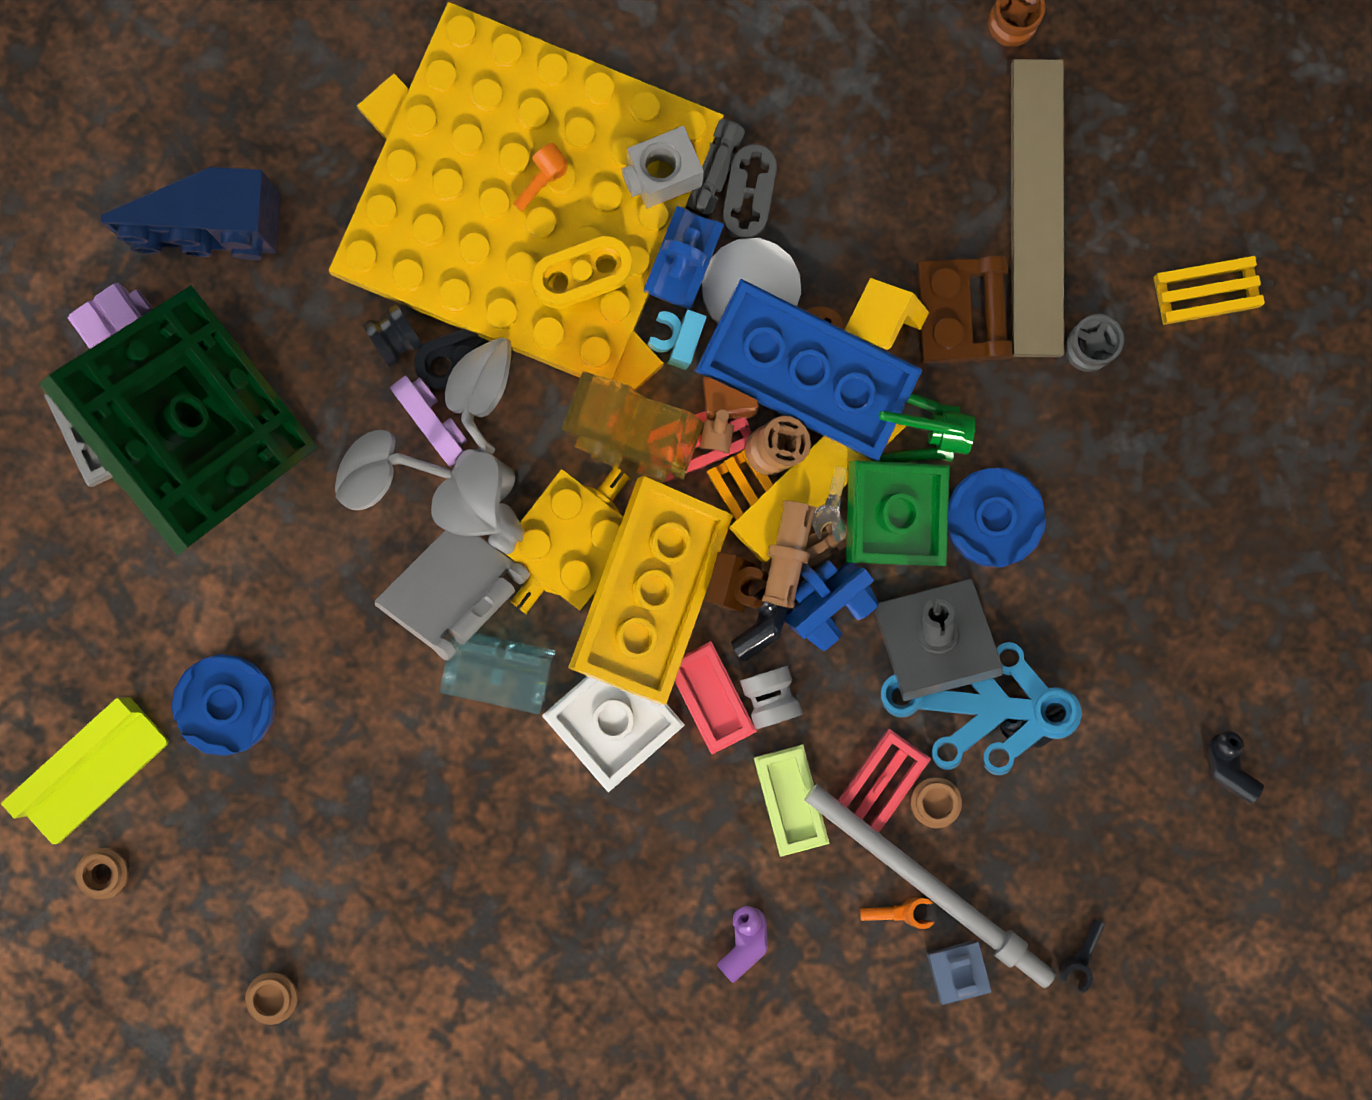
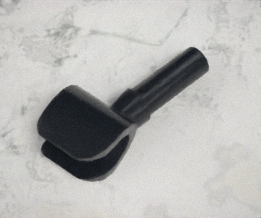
(1083, 957)

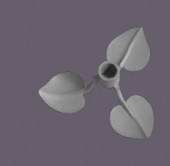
(472, 493)

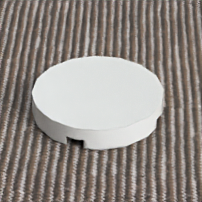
(755, 262)

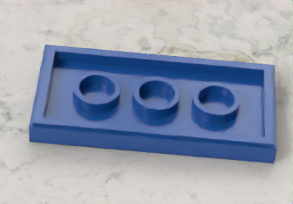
(808, 369)

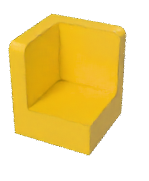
(883, 312)

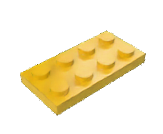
(651, 591)

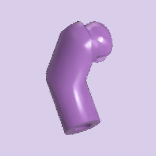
(750, 943)

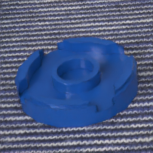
(995, 517)
(223, 704)

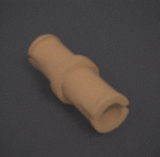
(788, 554)

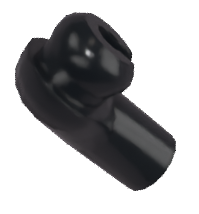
(763, 633)

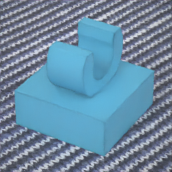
(684, 337)

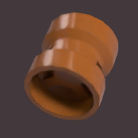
(1026, 15)

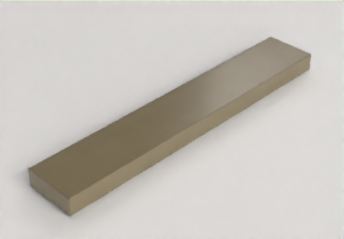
(1037, 208)

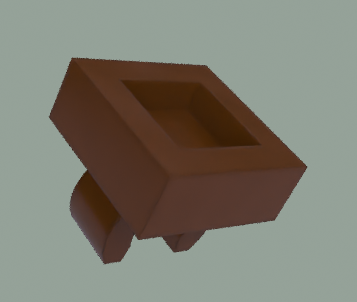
(732, 582)

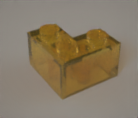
(621, 425)

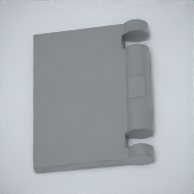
(451, 590)

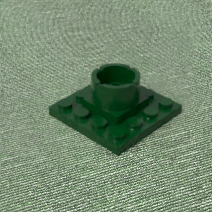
(179, 418)

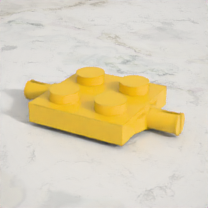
(568, 539)

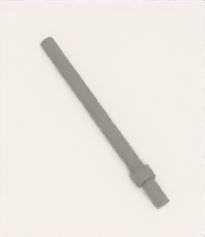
(1006, 945)

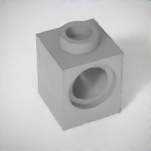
(676, 150)

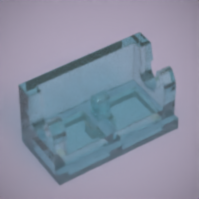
(499, 673)

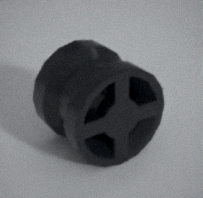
(392, 335)

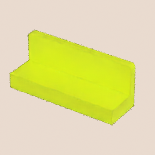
(87, 770)

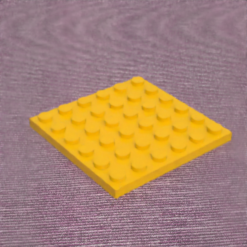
(441, 198)

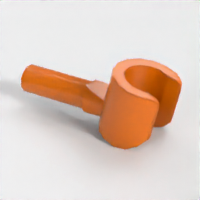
(551, 166)
(898, 913)

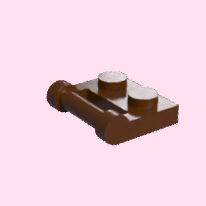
(947, 297)

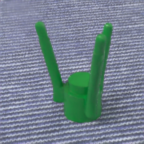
(947, 429)

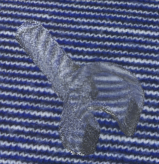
(830, 511)

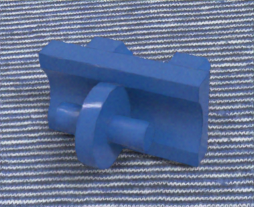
(683, 258)
(826, 593)

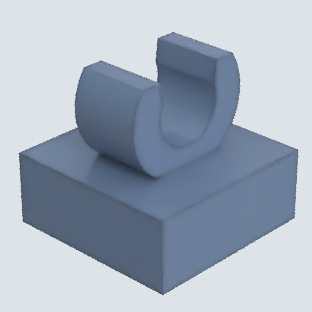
(959, 972)

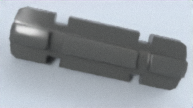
(716, 167)

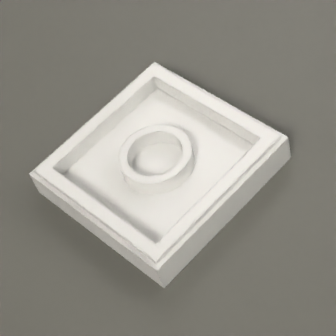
(611, 728)

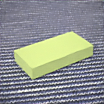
(785, 783)

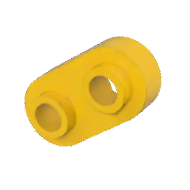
(579, 268)

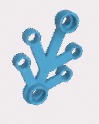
(993, 708)

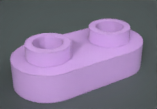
(417, 401)

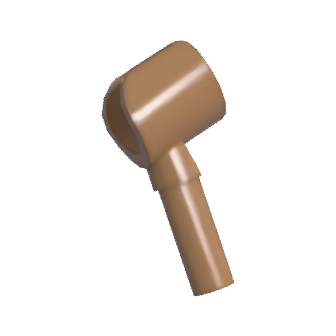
(717, 433)

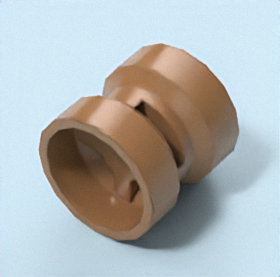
(767, 451)

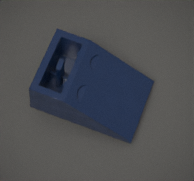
(203, 213)

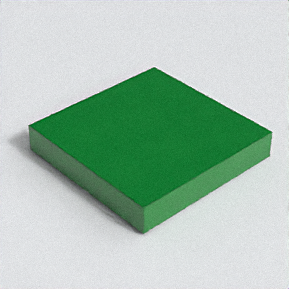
(897, 513)

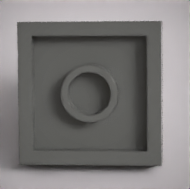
(938, 640)

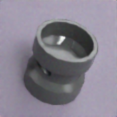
(1100, 335)

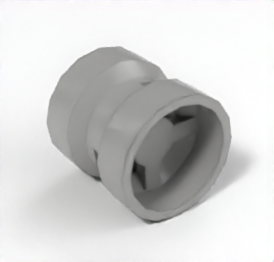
(775, 708)

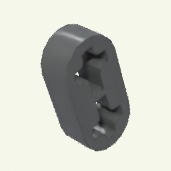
(738, 191)

